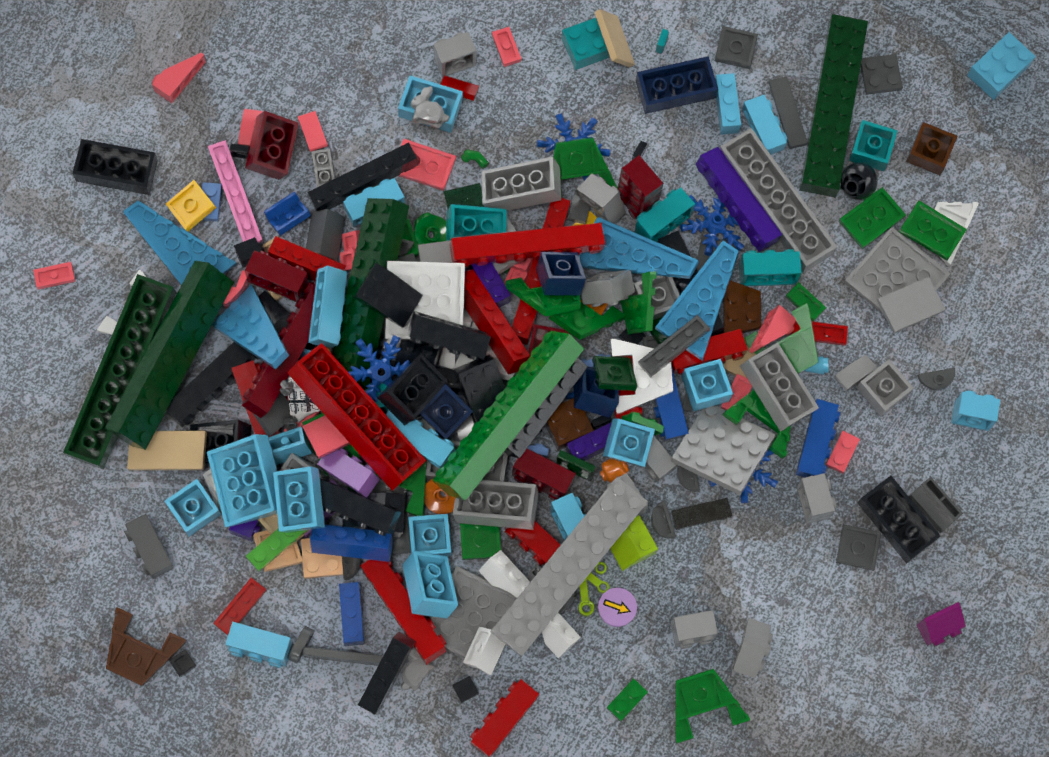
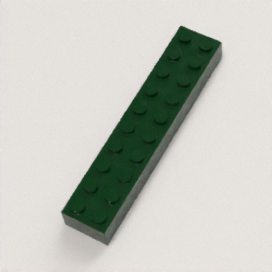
(833, 106)
(377, 243)
(129, 342)
(169, 355)

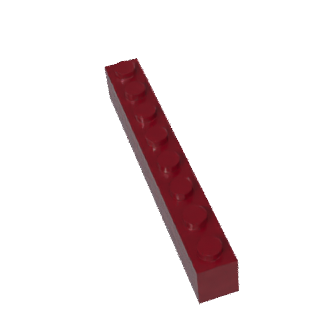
(294, 337)

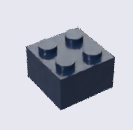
(560, 273)
(591, 398)
(445, 412)

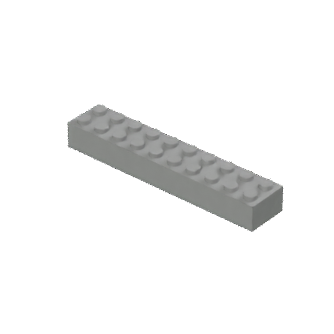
(568, 566)

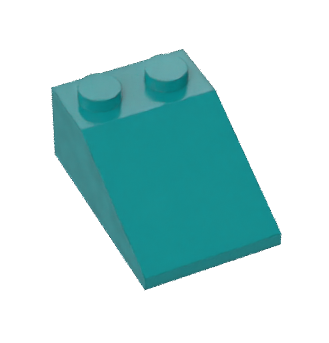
(474, 220)

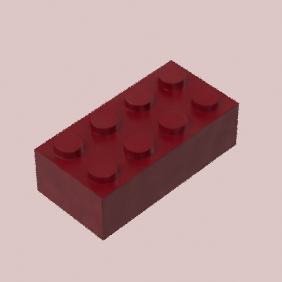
(639, 187)

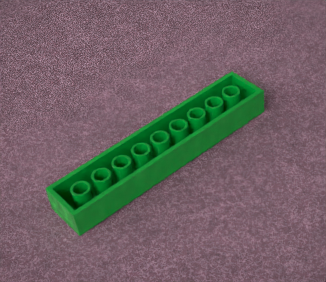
(507, 414)

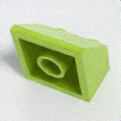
(633, 545)

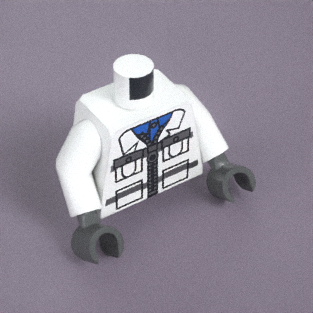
(299, 403)

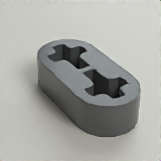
(301, 642)

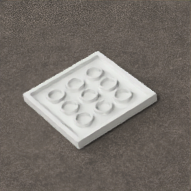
(441, 290)

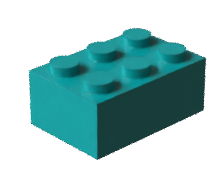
(665, 215)
(770, 268)

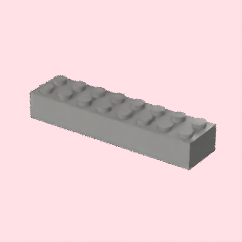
(779, 199)

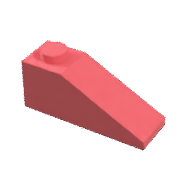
(176, 78)
(776, 325)

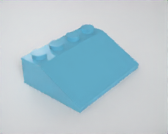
(244, 479)

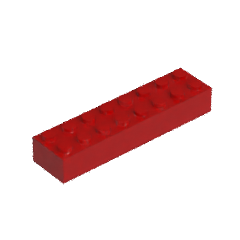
(356, 416)

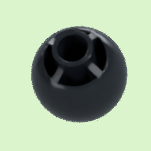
(859, 181)

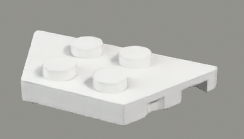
(961, 214)

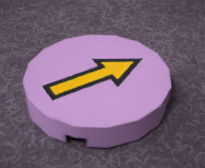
(617, 607)

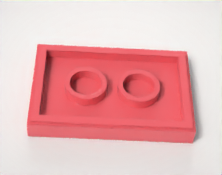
(432, 168)

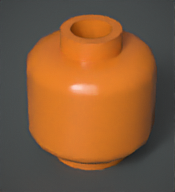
(613, 468)

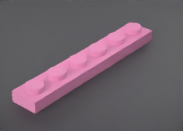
(234, 191)

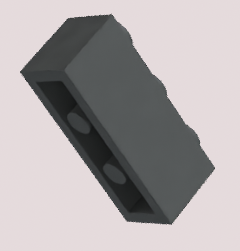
(148, 547)

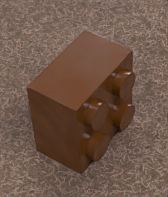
(931, 148)
(567, 424)

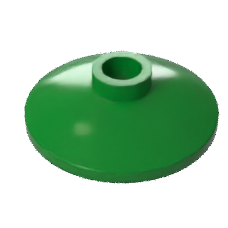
(433, 224)

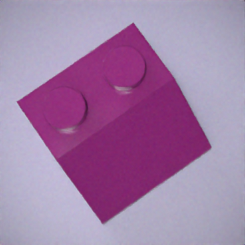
(942, 624)

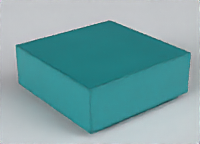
(662, 41)

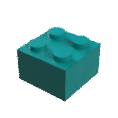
(585, 43)
(873, 145)

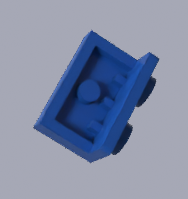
(286, 213)

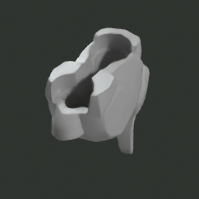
(428, 112)
(415, 671)

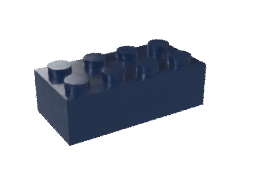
(676, 85)

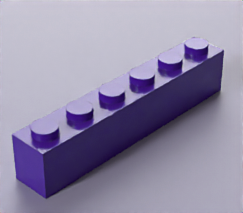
(738, 199)

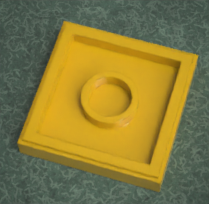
(190, 205)

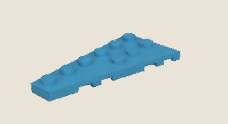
(174, 244)
(637, 253)
(702, 297)
(251, 328)

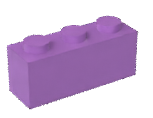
(349, 471)

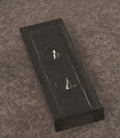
(701, 513)

